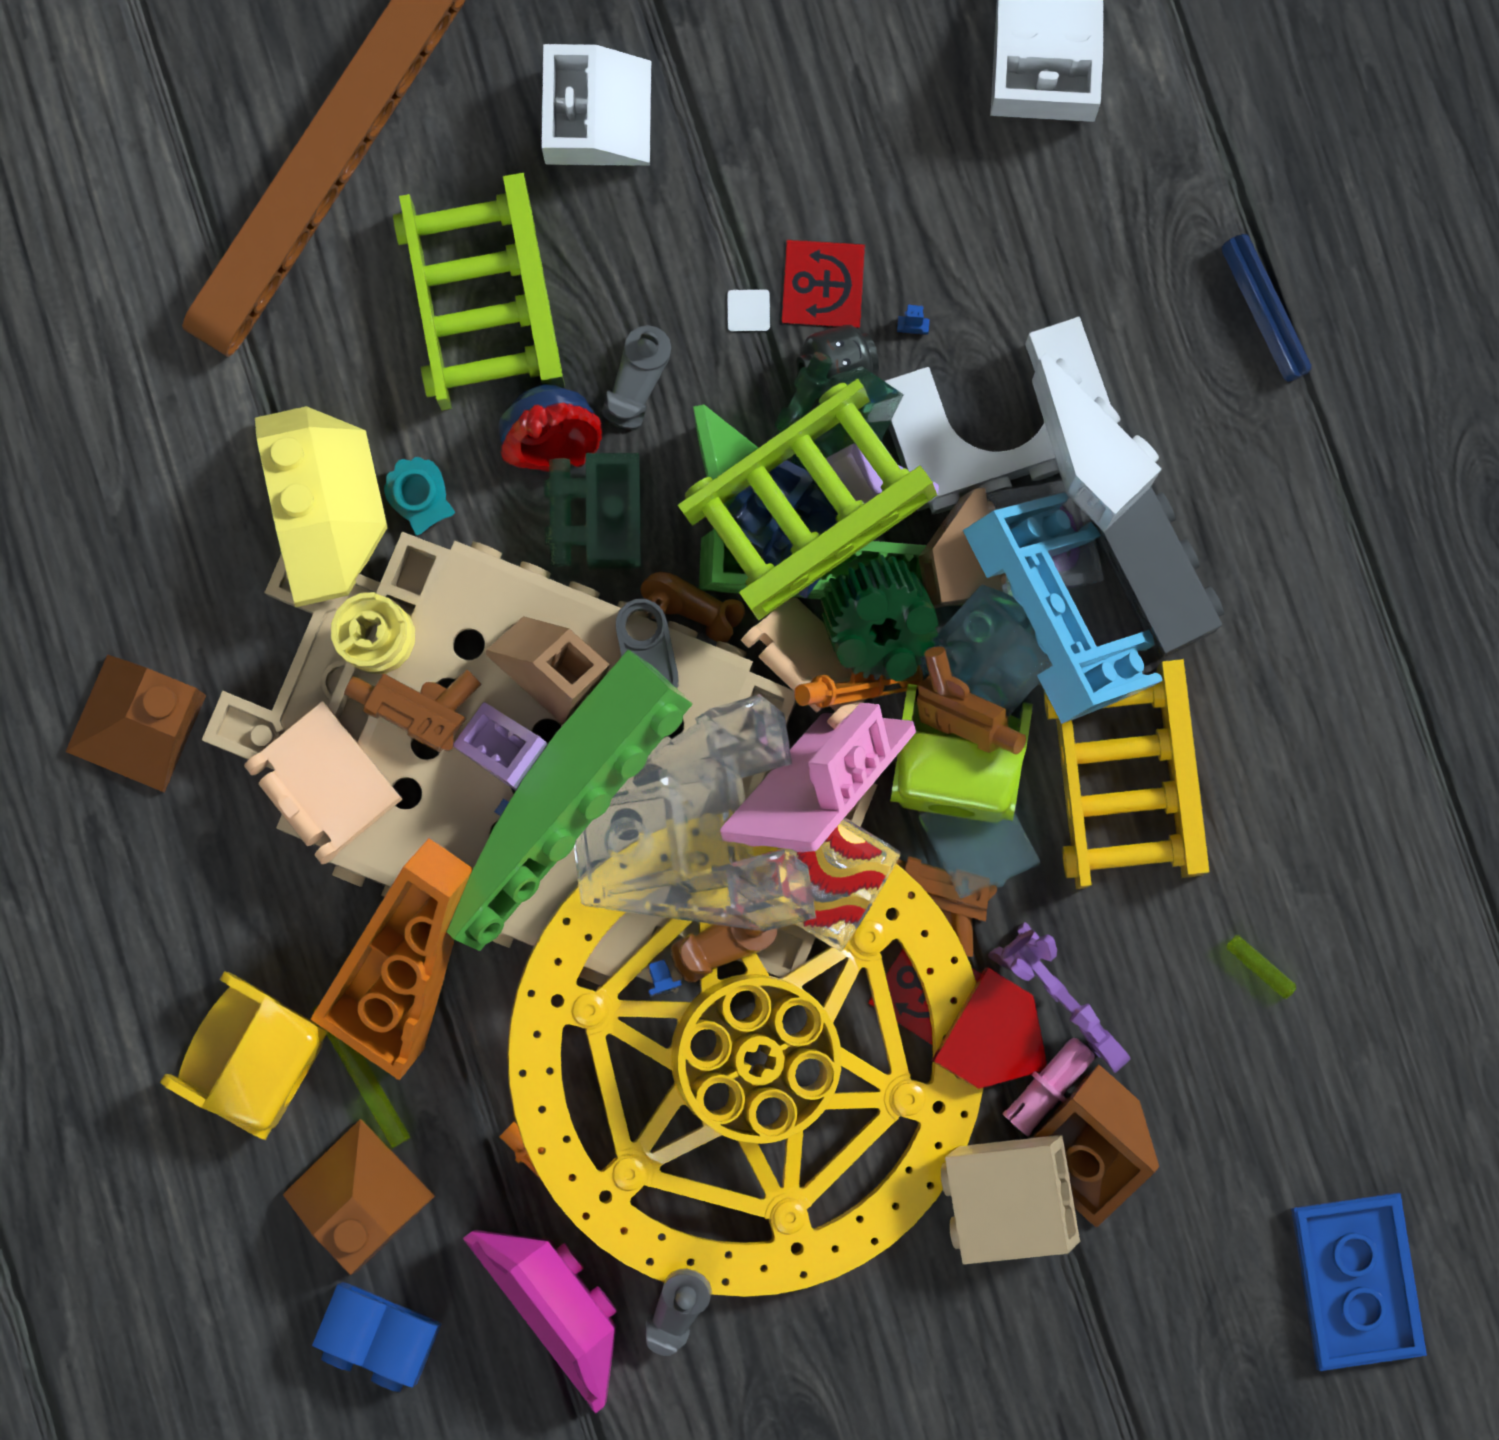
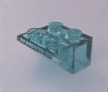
(993, 649)

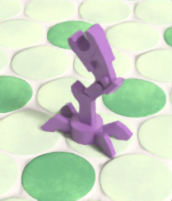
(1024, 958)

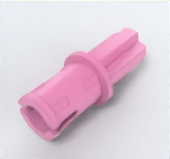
(1049, 1086)

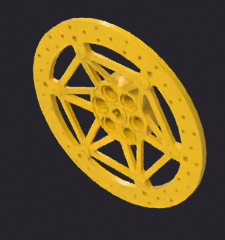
(737, 1120)

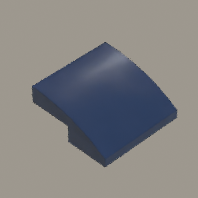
(763, 529)

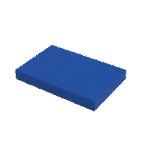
(1358, 1281)

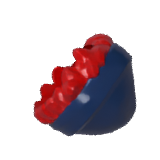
(547, 426)

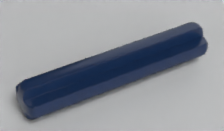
(1266, 307)

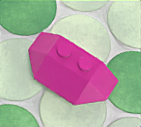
(555, 1304)

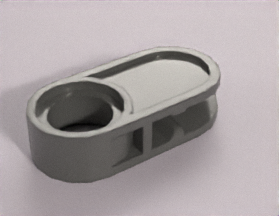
(655, 650)

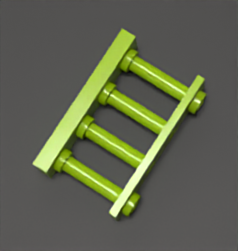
(519, 259)
(856, 522)

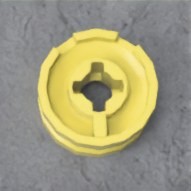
(394, 633)

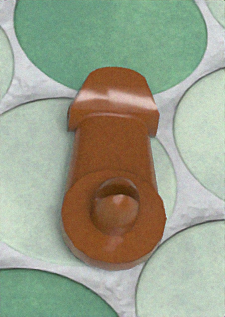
(682, 598)
(717, 946)

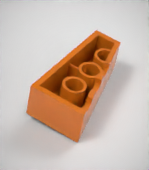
(397, 968)

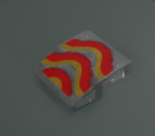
(845, 880)

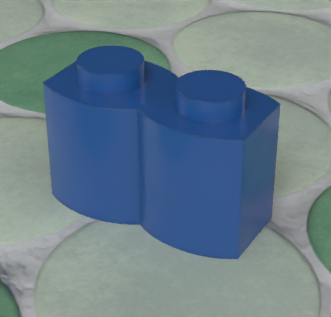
(377, 1336)

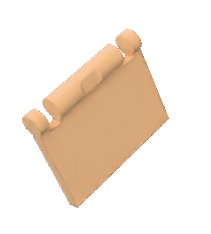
(799, 651)
(323, 782)

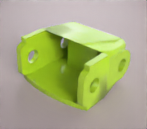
(955, 776)

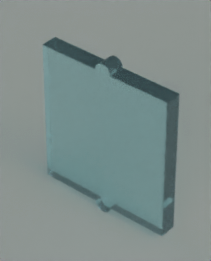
(979, 851)

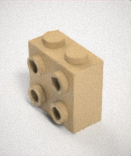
(1010, 1200)

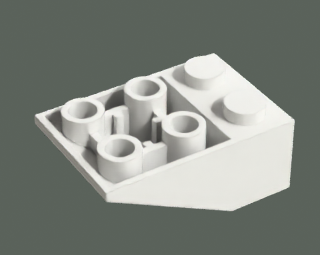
(1048, 59)
(1095, 456)

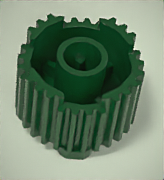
(879, 619)

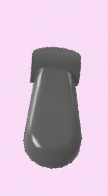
(641, 365)
(679, 1304)

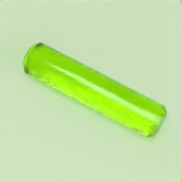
(1261, 966)

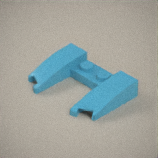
(1021, 545)

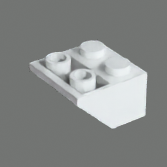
(595, 106)

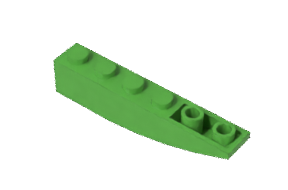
(566, 791)

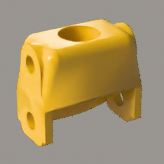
(247, 1058)

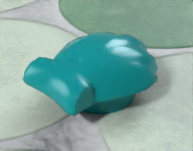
(418, 493)

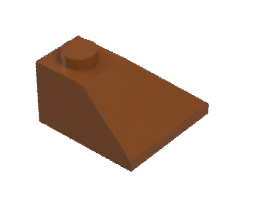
(136, 722)
(1103, 1143)
(357, 1197)

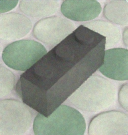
(1160, 575)

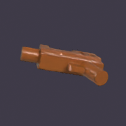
(951, 708)
(425, 715)
(956, 910)

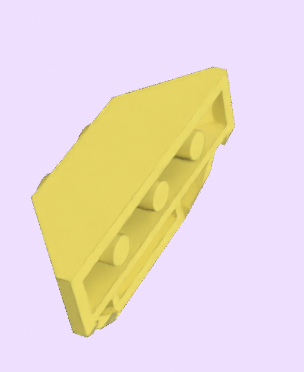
(320, 500)

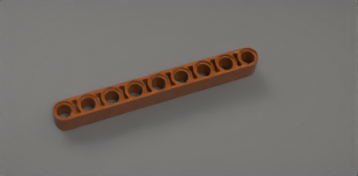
(317, 171)

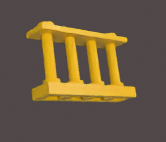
(1176, 796)

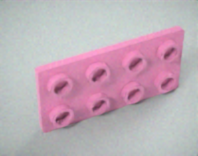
(827, 777)

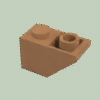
(948, 562)
(549, 664)

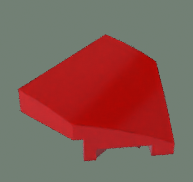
(993, 1035)

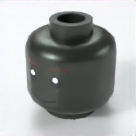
(846, 348)

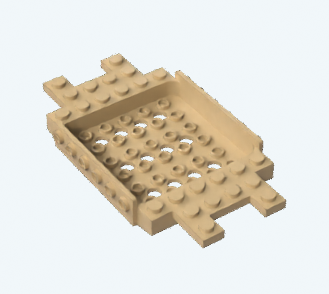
(482, 593)

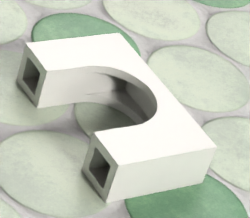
(927, 439)

